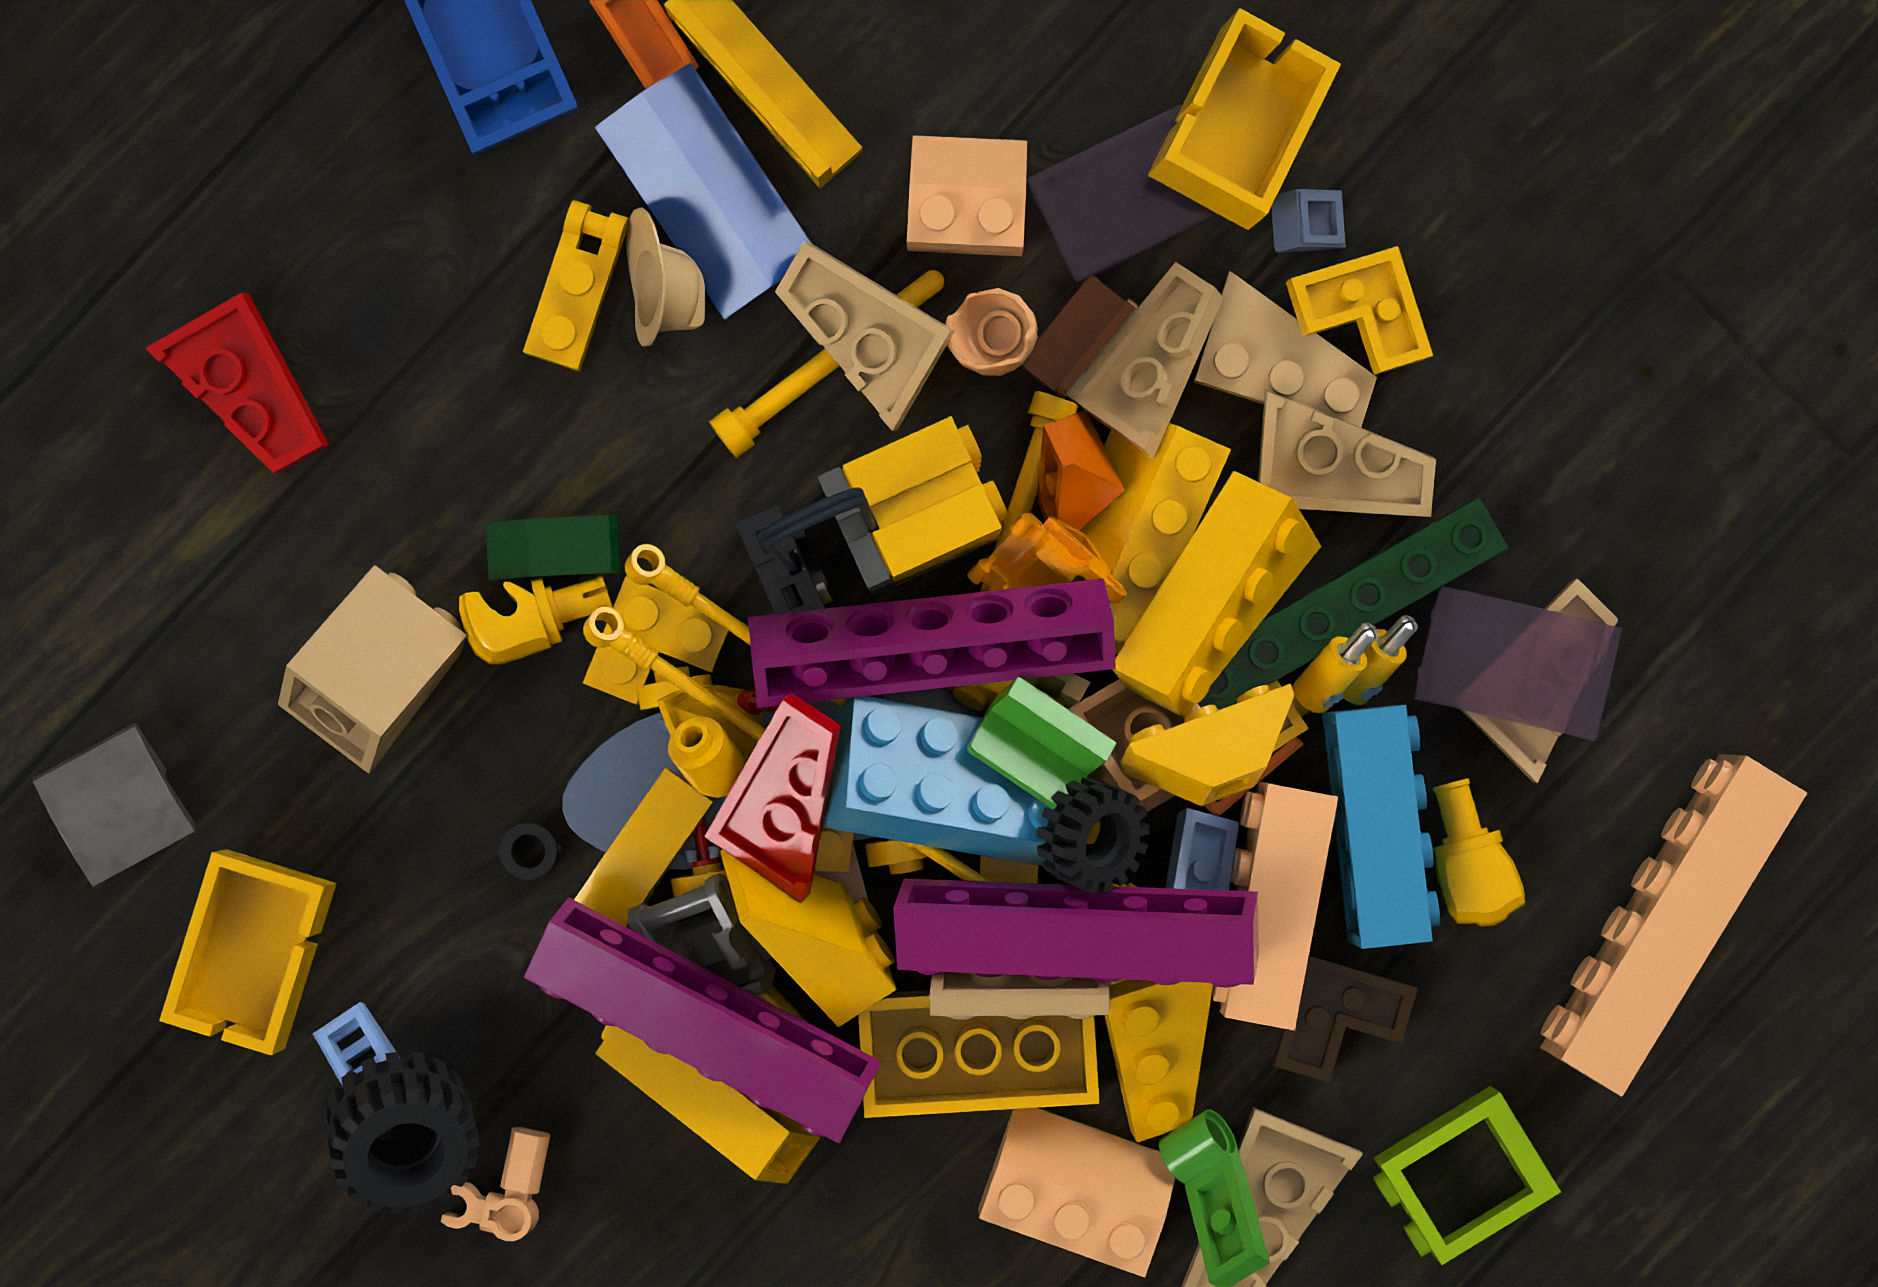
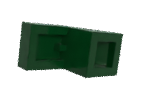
(552, 547)

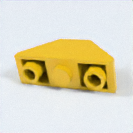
(1213, 748)

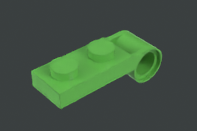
(1219, 1196)

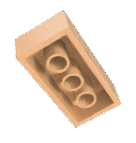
(1286, 867)

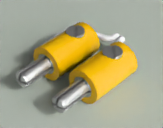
(1354, 666)

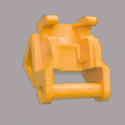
(1043, 555)

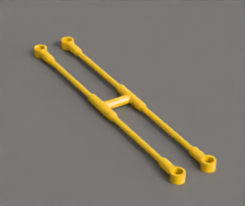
(647, 657)

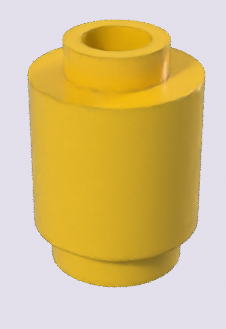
(706, 756)

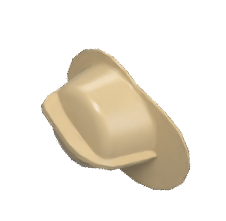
(663, 281)

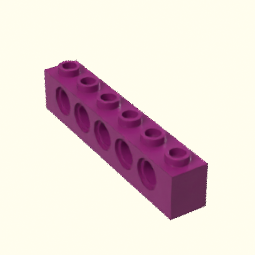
(932, 642)

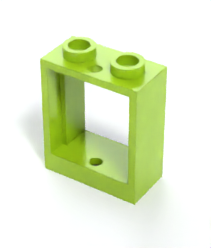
(1486, 1106)

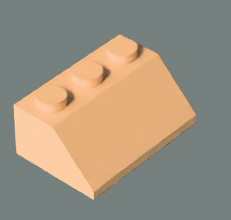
(1079, 1189)

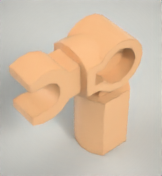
(514, 1213)

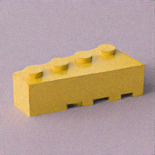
(1216, 594)

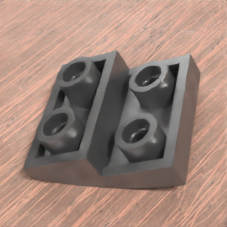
(113, 804)

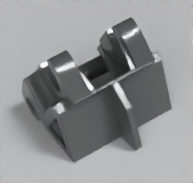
(710, 939)

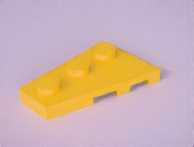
(1158, 1050)

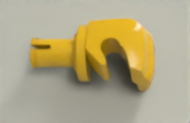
(535, 621)
(1472, 866)

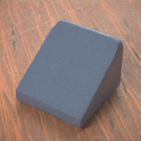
(1308, 220)

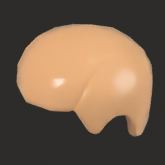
(992, 332)

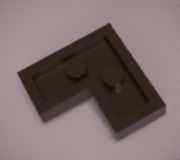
(1337, 999)

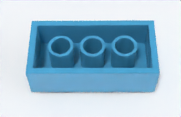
(911, 780)
(1379, 826)

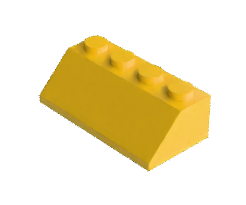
(1153, 517)

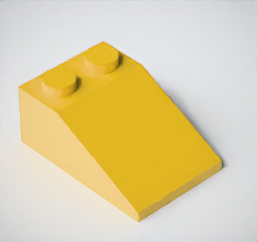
(822, 943)

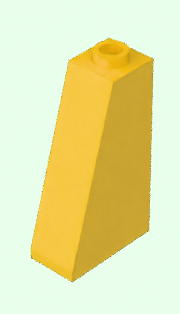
(750, 1136)

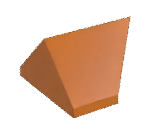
(1075, 472)

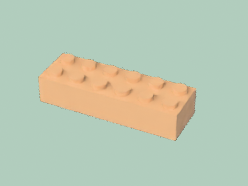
(1671, 919)

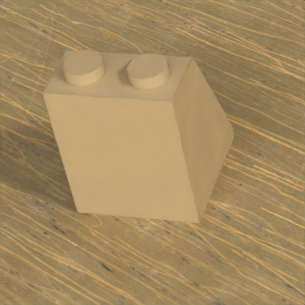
(371, 667)

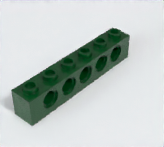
(1359, 596)

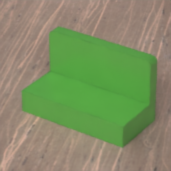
(1037, 742)

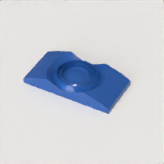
(493, 66)

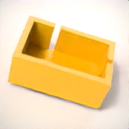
(1244, 120)
(247, 951)

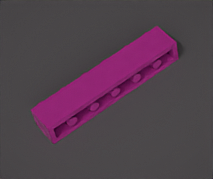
(1076, 933)
(702, 1020)

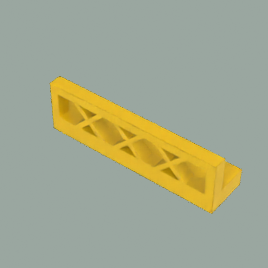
(767, 85)

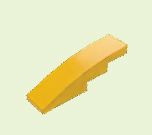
(645, 847)

